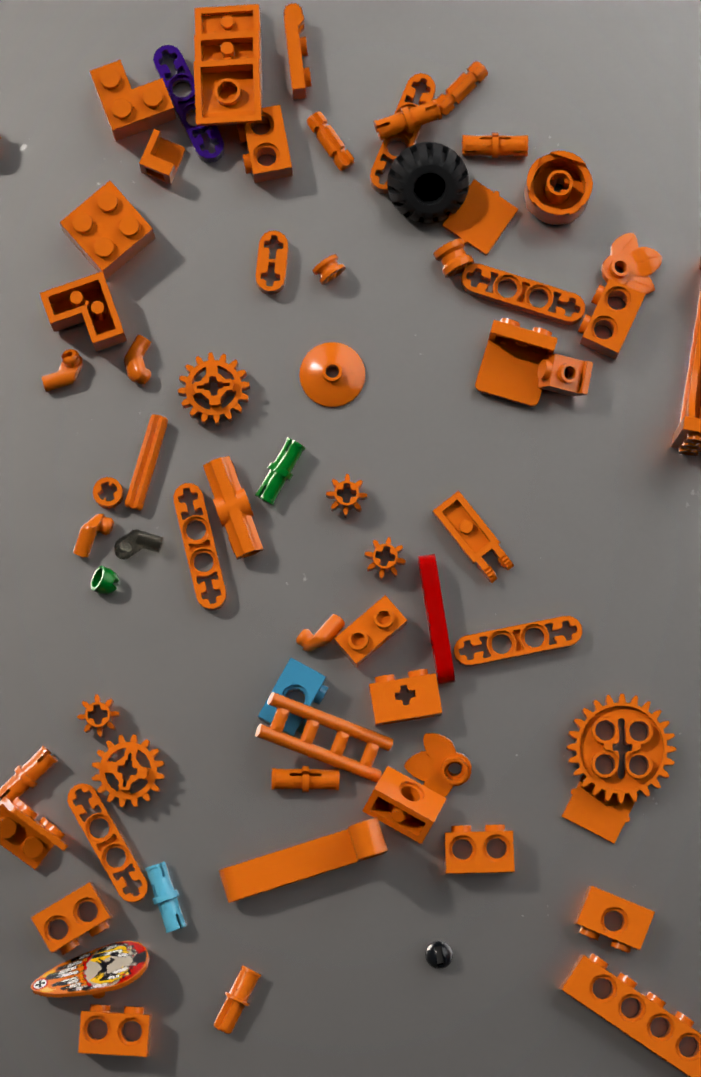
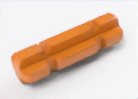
(461, 87)
(330, 141)

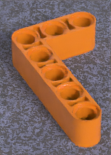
(304, 860)

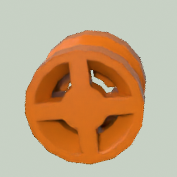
(453, 257)

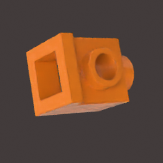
(576, 376)

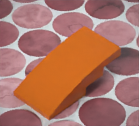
(228, 65)

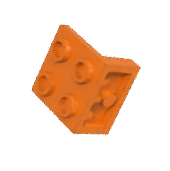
(25, 835)

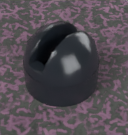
(431, 958)

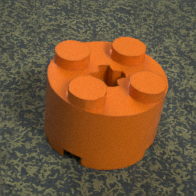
(561, 206)

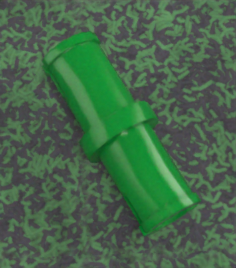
(280, 471)

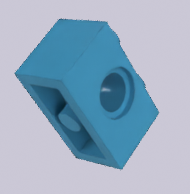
(296, 678)

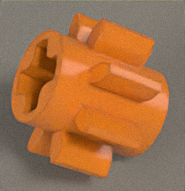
(339, 489)
(378, 552)
(106, 721)

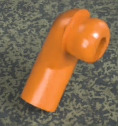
(67, 372)

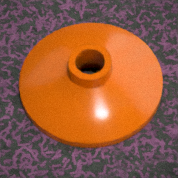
(328, 390)

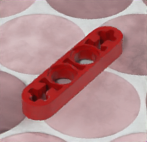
(436, 619)

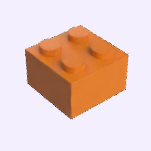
(107, 230)

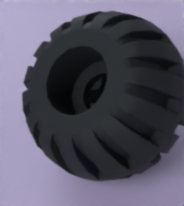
(438, 199)

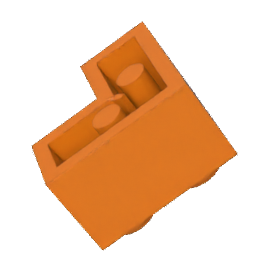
(130, 109)
(87, 302)

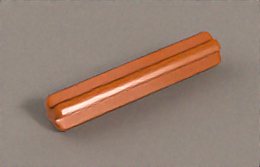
(146, 462)

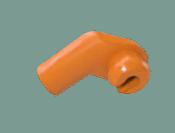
(134, 360)
(89, 531)
(323, 636)

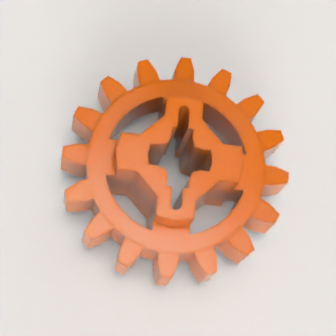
(201, 390)
(113, 768)

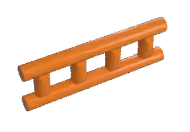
(305, 744)

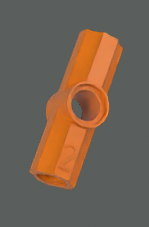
(233, 507)

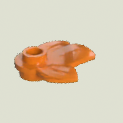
(634, 261)
(433, 764)

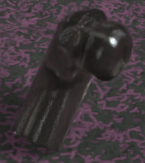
(136, 541)

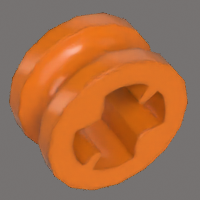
(328, 269)
(98, 490)

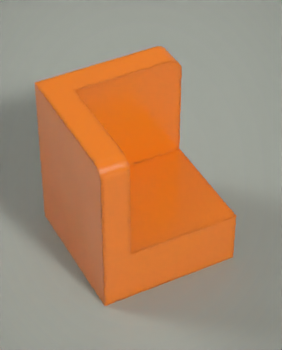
(161, 158)

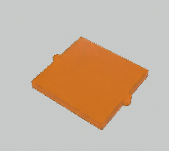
(481, 218)
(597, 815)

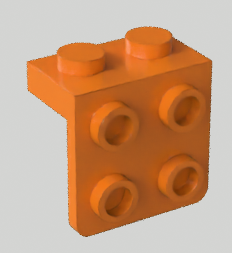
(513, 362)

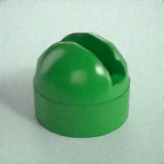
(103, 580)

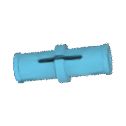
(165, 897)

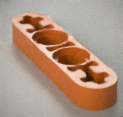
(407, 138)
(521, 299)
(202, 546)
(516, 635)
(105, 844)

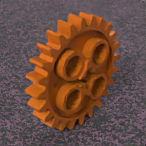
(651, 749)

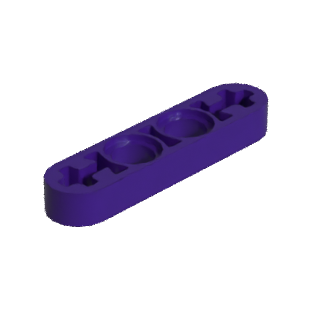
(185, 105)

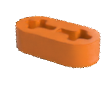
(279, 263)

